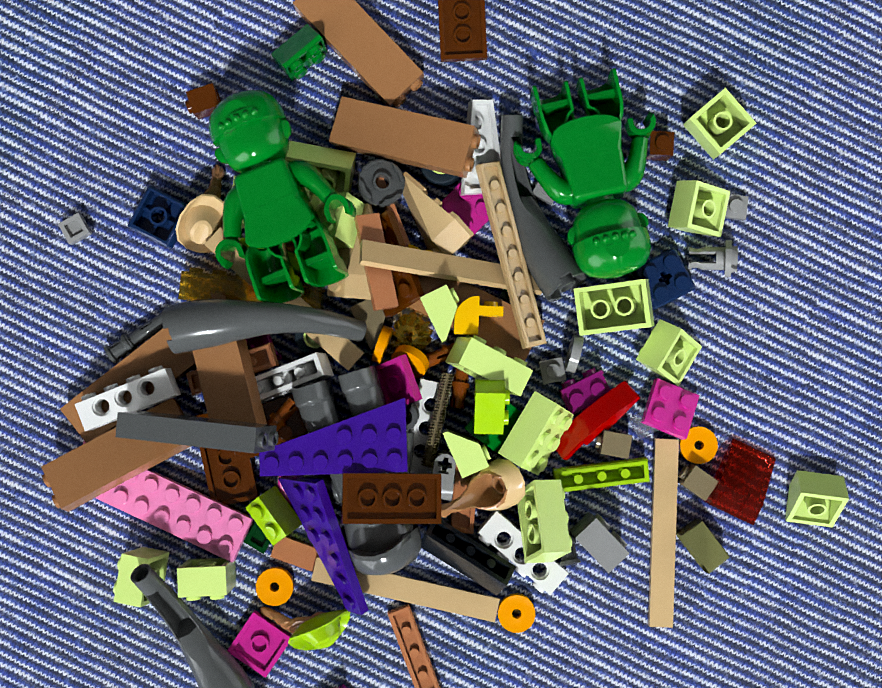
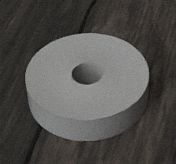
(573, 353)

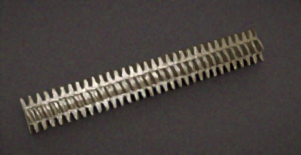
(438, 420)

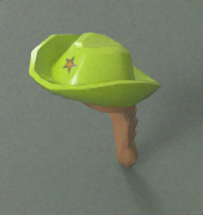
(313, 631)

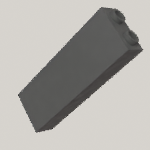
(197, 431)

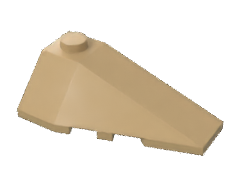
(440, 230)
(356, 283)

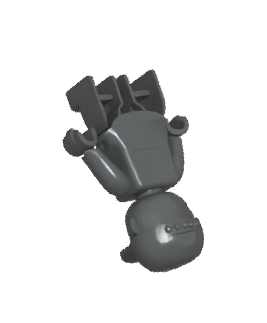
(372, 547)

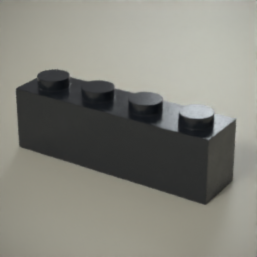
(467, 556)

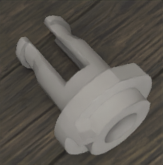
(725, 258)

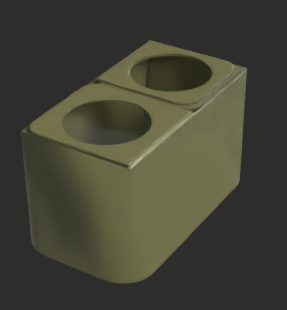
(702, 545)

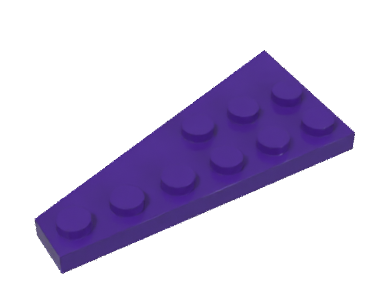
(356, 445)
(319, 520)

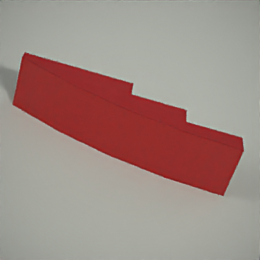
(596, 418)

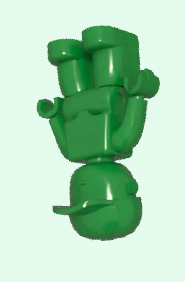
(273, 200)
(607, 231)

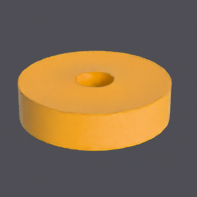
(382, 344)
(416, 358)
(708, 445)
(267, 593)
(516, 623)

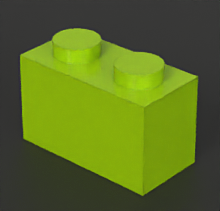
(490, 406)
(273, 515)

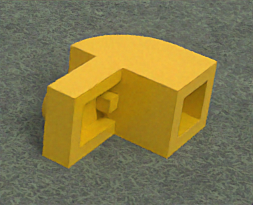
(467, 315)

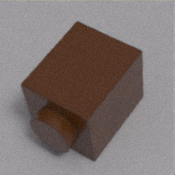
(202, 100)
(660, 146)

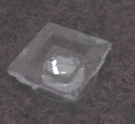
(640, 429)

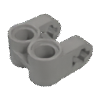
(447, 475)

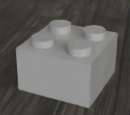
(604, 546)

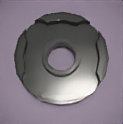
(374, 194)

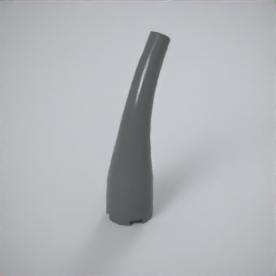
(543, 248)
(223, 321)
(206, 656)

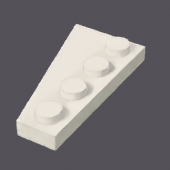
(482, 116)

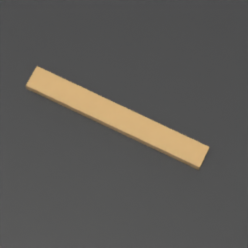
(510, 254)
(434, 264)
(339, 348)
(663, 532)
(421, 593)

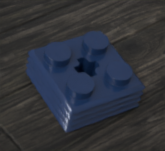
(145, 220)
(678, 279)

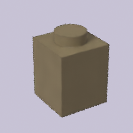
(613, 444)
(697, 481)

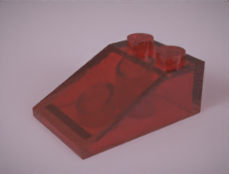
(742, 481)

